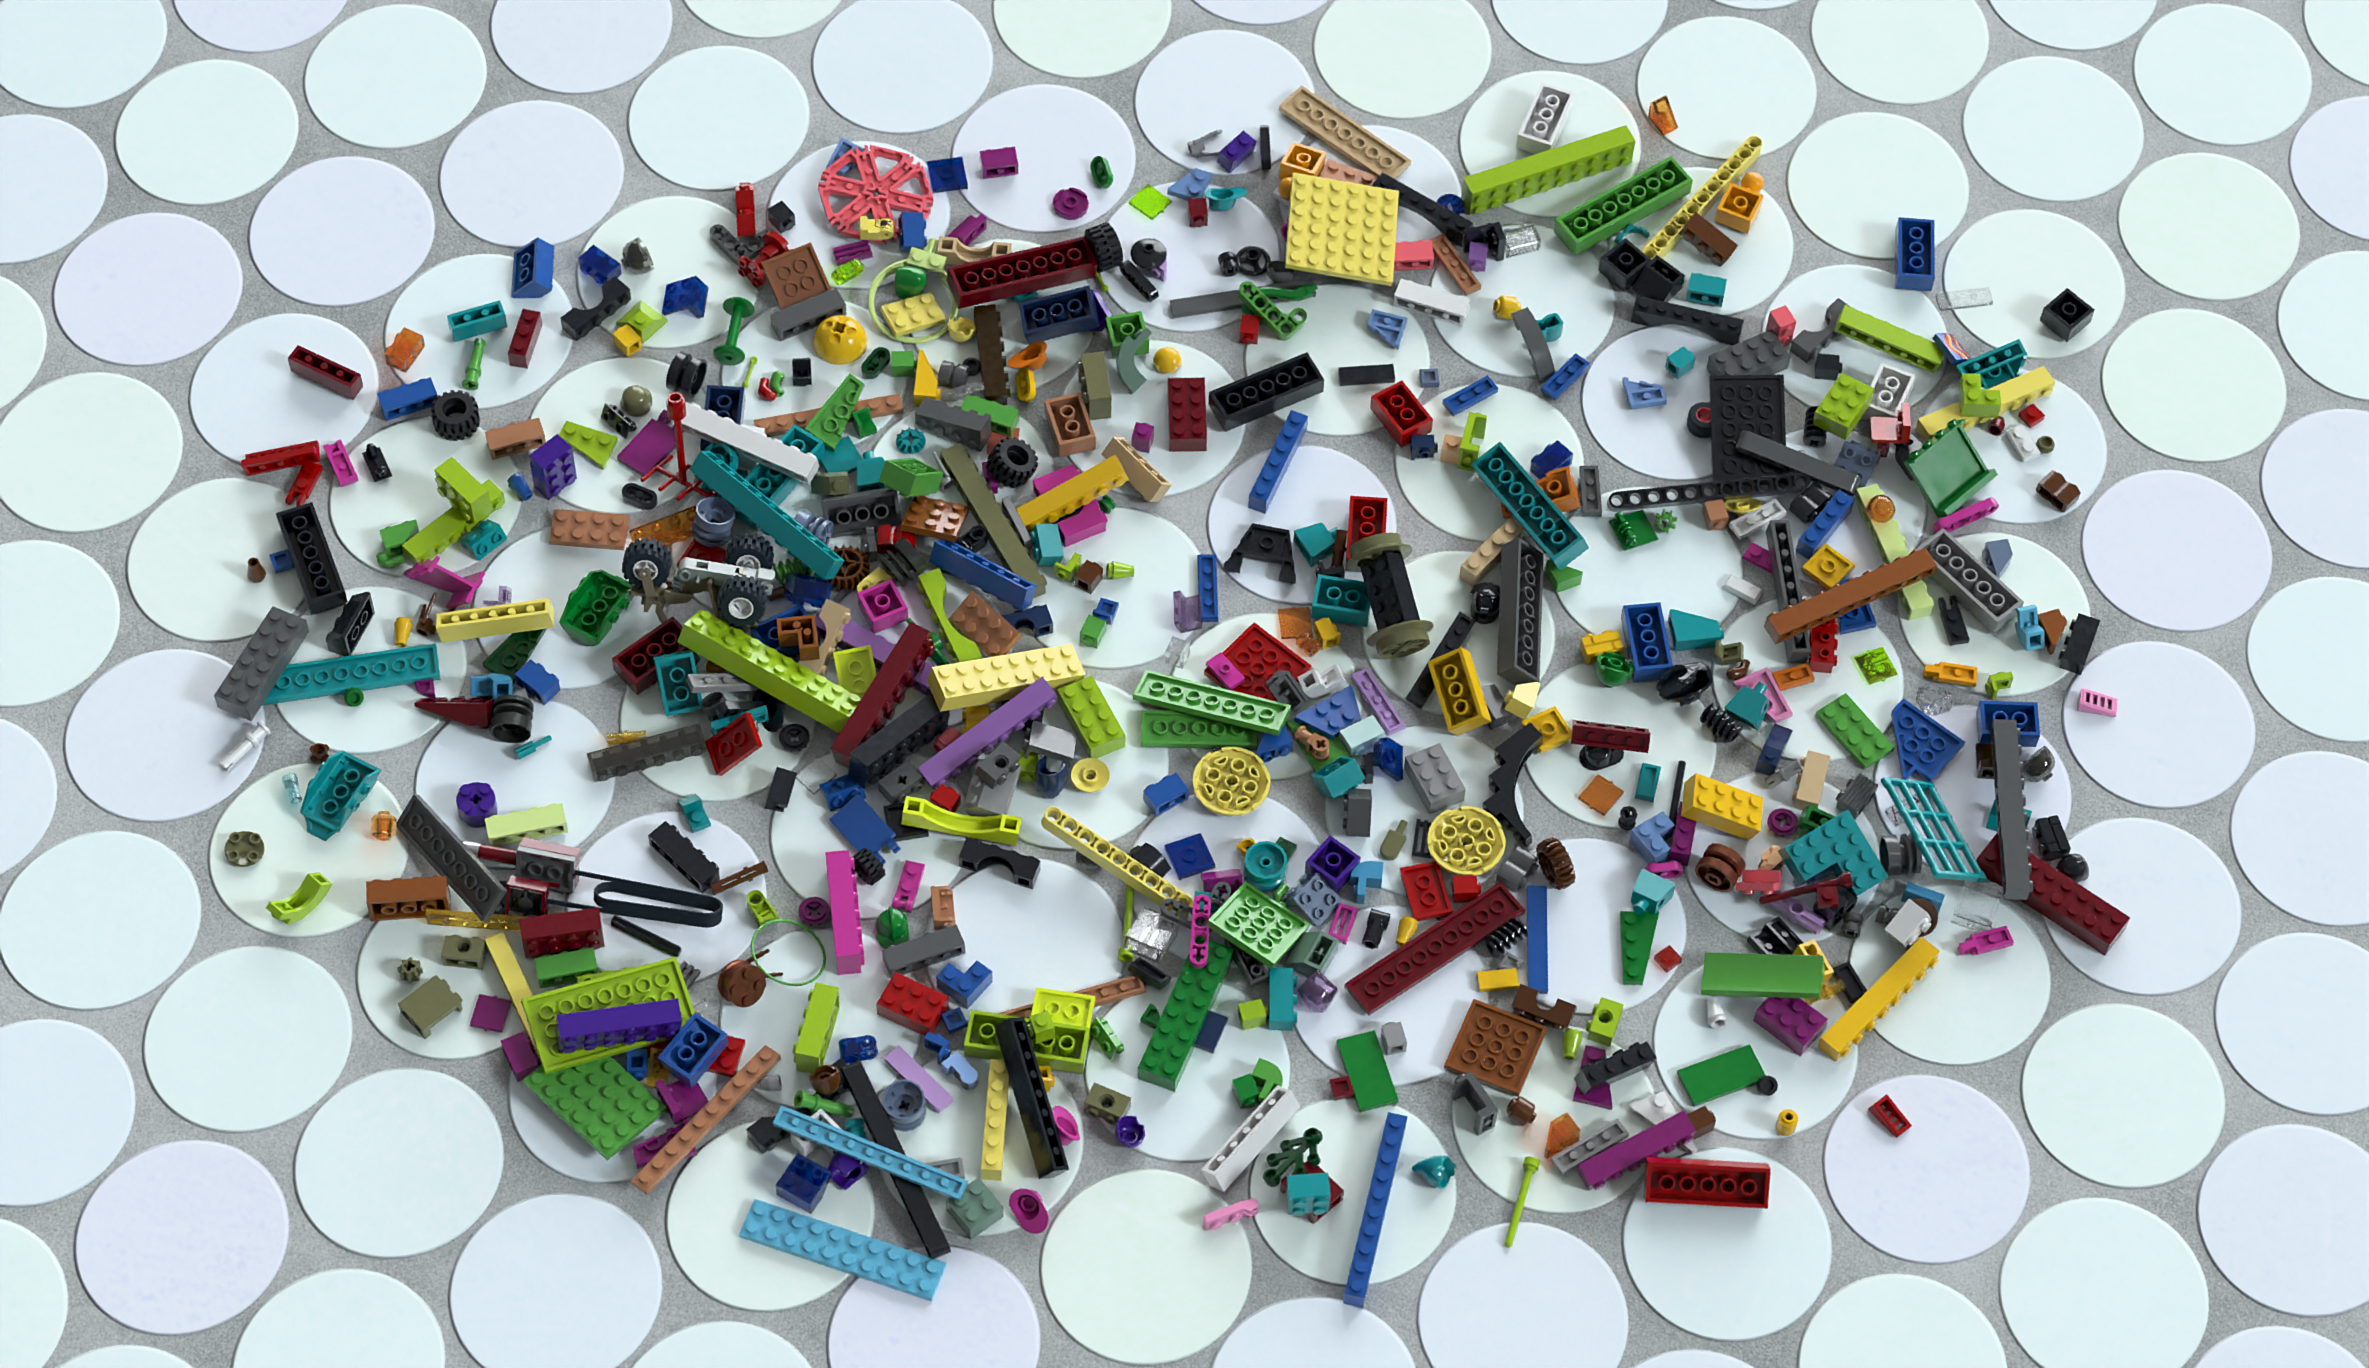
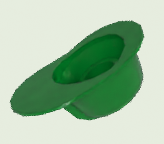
(892, 927)

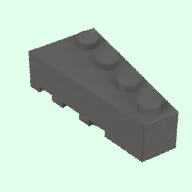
(954, 423)

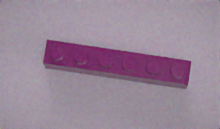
(1633, 1151)

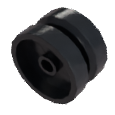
(686, 374)

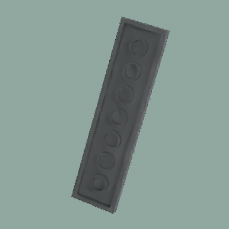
(450, 858)

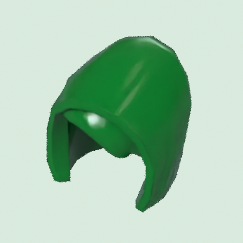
(909, 281)

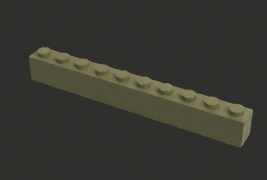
(991, 516)

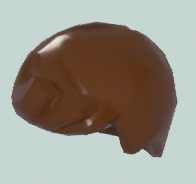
(825, 1079)

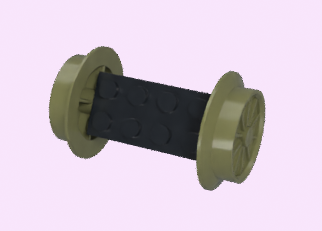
(1390, 595)

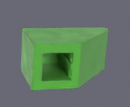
(395, 536)

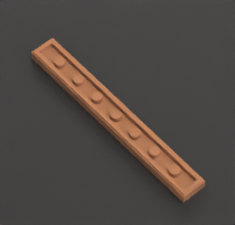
(1104, 993)

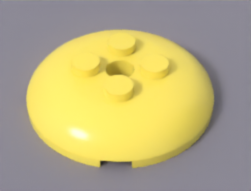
(1236, 767)
(1470, 826)

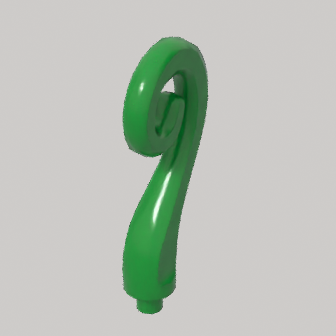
(1297, 294)

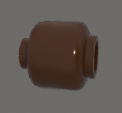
(1521, 1111)

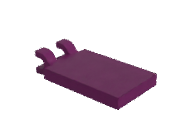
(649, 445)

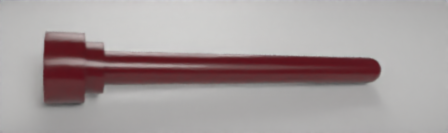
(1843, 880)

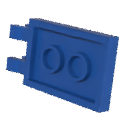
(864, 827)

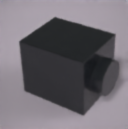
(781, 217)
(1827, 366)

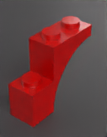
(745, 209)

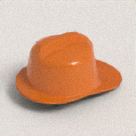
(1030, 357)

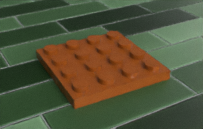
(1496, 1047)

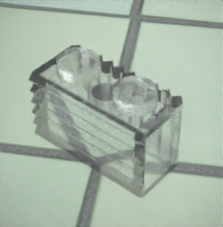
(1521, 240)

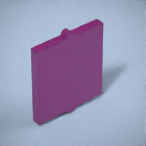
(490, 1013)

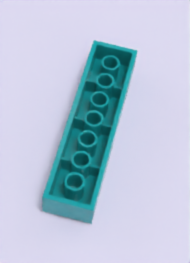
(1529, 506)

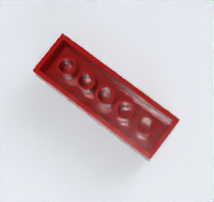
(1707, 1182)

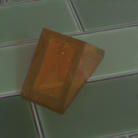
(1662, 115)

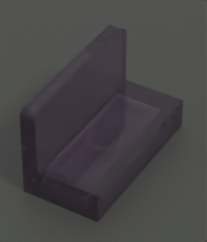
(505, 596)
(1187, 612)

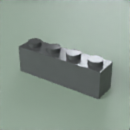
(807, 314)
(924, 951)

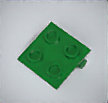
(1632, 529)

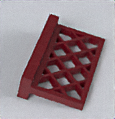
(1610, 736)

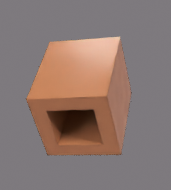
(1715, 514)

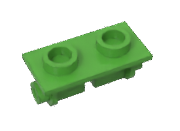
(1101, 1032)

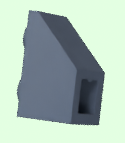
(1997, 556)

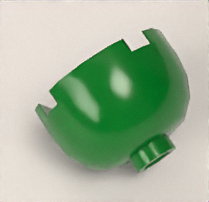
(1612, 669)

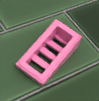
(2084, 706)

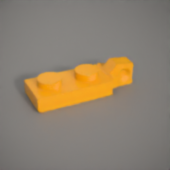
(1952, 673)

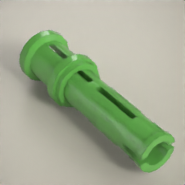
(473, 370)
(815, 1103)

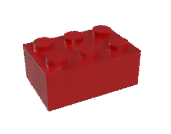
(1401, 413)
(912, 1004)

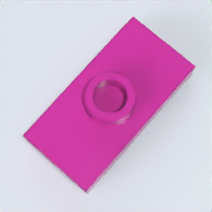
(1225, 671)

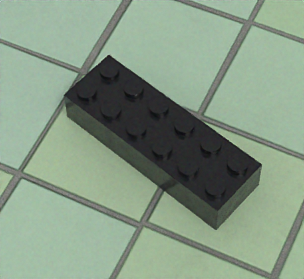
(1266, 391)
(311, 558)
(897, 741)

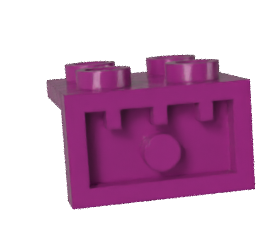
(680, 1099)

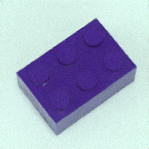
(552, 467)

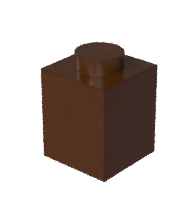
(1089, 576)
(1702, 1120)

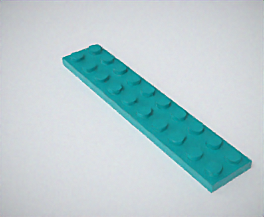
(361, 671)

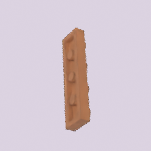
(1455, 265)

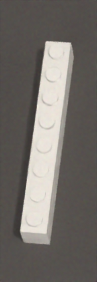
(750, 444)

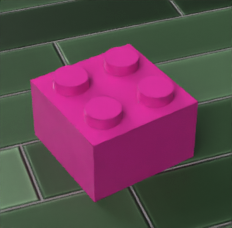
(882, 606)

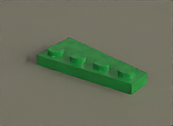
(1636, 942)

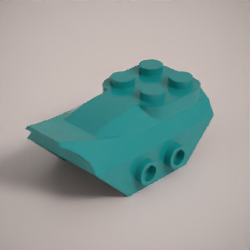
(336, 793)

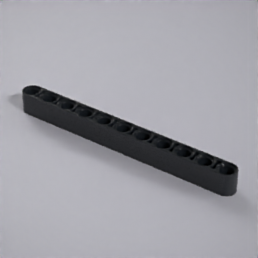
(1716, 488)
(884, 1135)

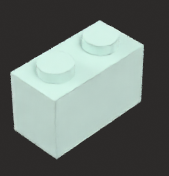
(1361, 736)

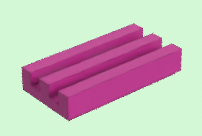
(1344, 939)

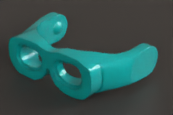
(1632, 229)

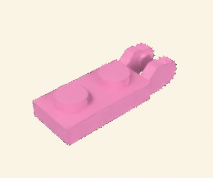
(1230, 1214)

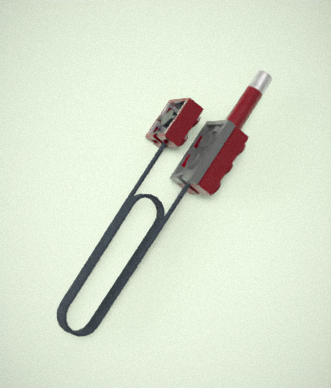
(554, 867)

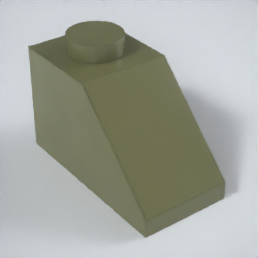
(830, 483)

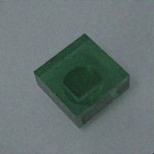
(1287, 846)

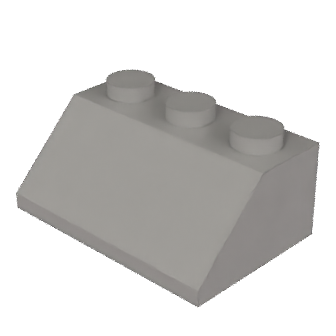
(985, 801)

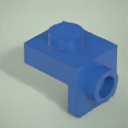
(1106, 610)
(938, 1044)

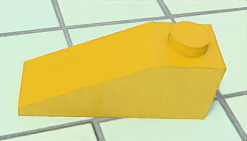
(925, 382)

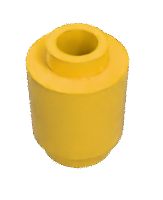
(1787, 1122)

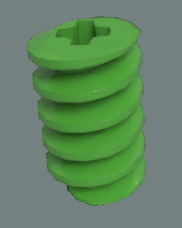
(791, 567)

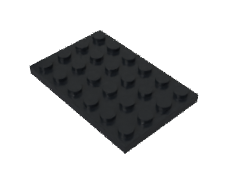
(1746, 404)

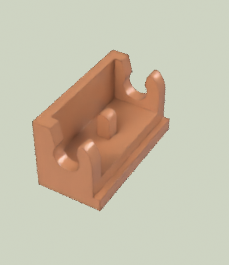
(942, 907)

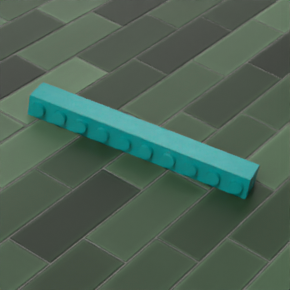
(766, 515)

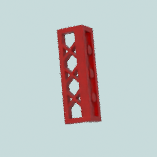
(281, 458)

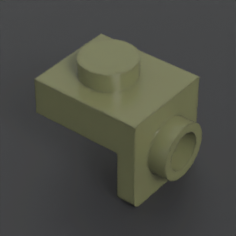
(1729, 653)

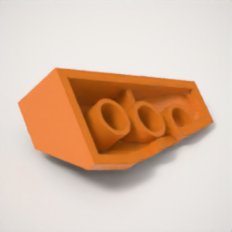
(1559, 487)

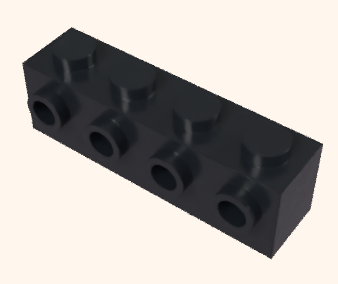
(1614, 1068)

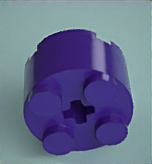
(475, 803)

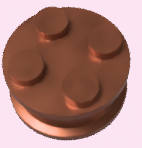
(741, 983)

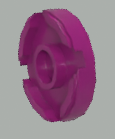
(1070, 203)

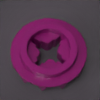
(1778, 816)
(814, 903)

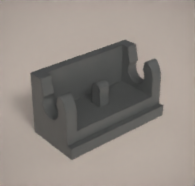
(1286, 689)
(1495, 705)

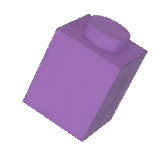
(1477, 256)

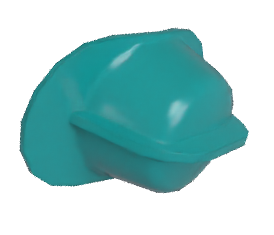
(1224, 198)

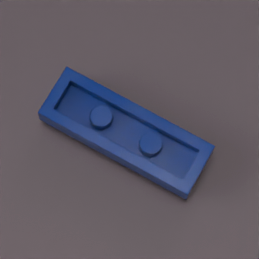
(1565, 377)
(1470, 395)

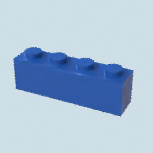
(1825, 524)

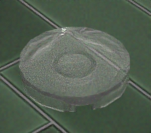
(970, 389)

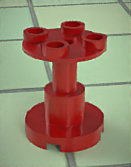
(774, 245)

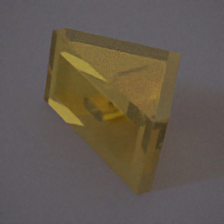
(656, 1069)

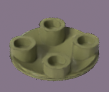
(244, 848)

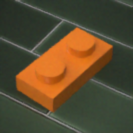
(1793, 677)

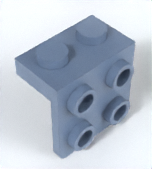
(1857, 460)
(1313, 897)

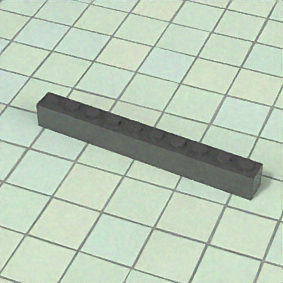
(2010, 809)

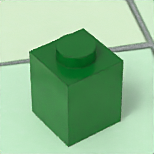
(1245, 1091)

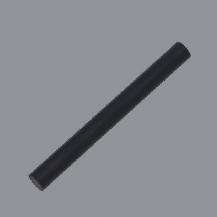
(1677, 791)

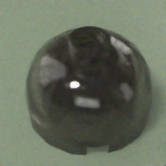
(636, 257)
(2039, 766)

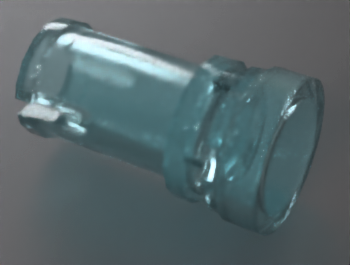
(291, 784)

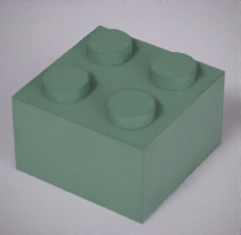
(976, 1209)

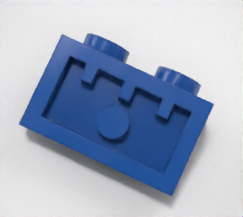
(841, 791)

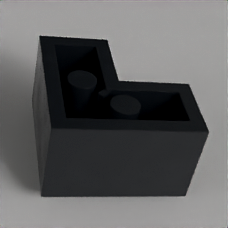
(1833, 916)

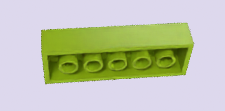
(1062, 1053)

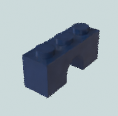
(1035, 618)

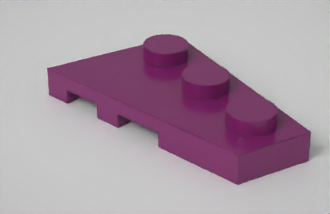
(1600, 1097)

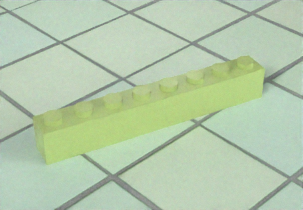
(1890, 546)

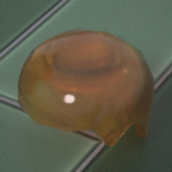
(1880, 508)

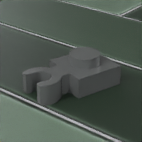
(870, 547)

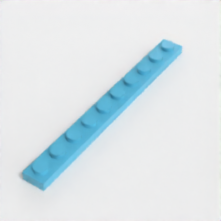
(870, 1153)

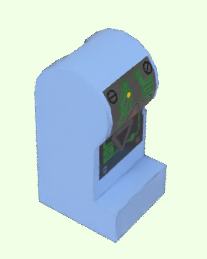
(961, 1070)

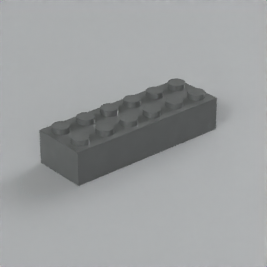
(261, 663)

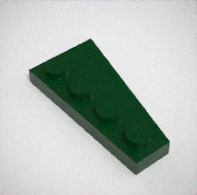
(513, 653)

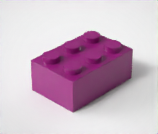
(1791, 1022)

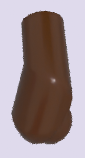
(1738, 672)

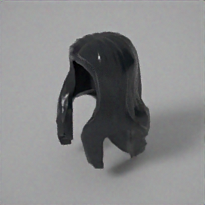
(1685, 682)

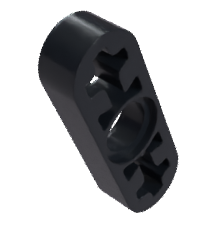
(1265, 147)
(1139, 281)
(731, 708)

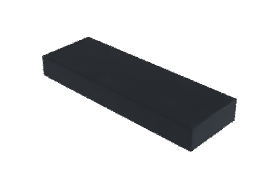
(1366, 374)

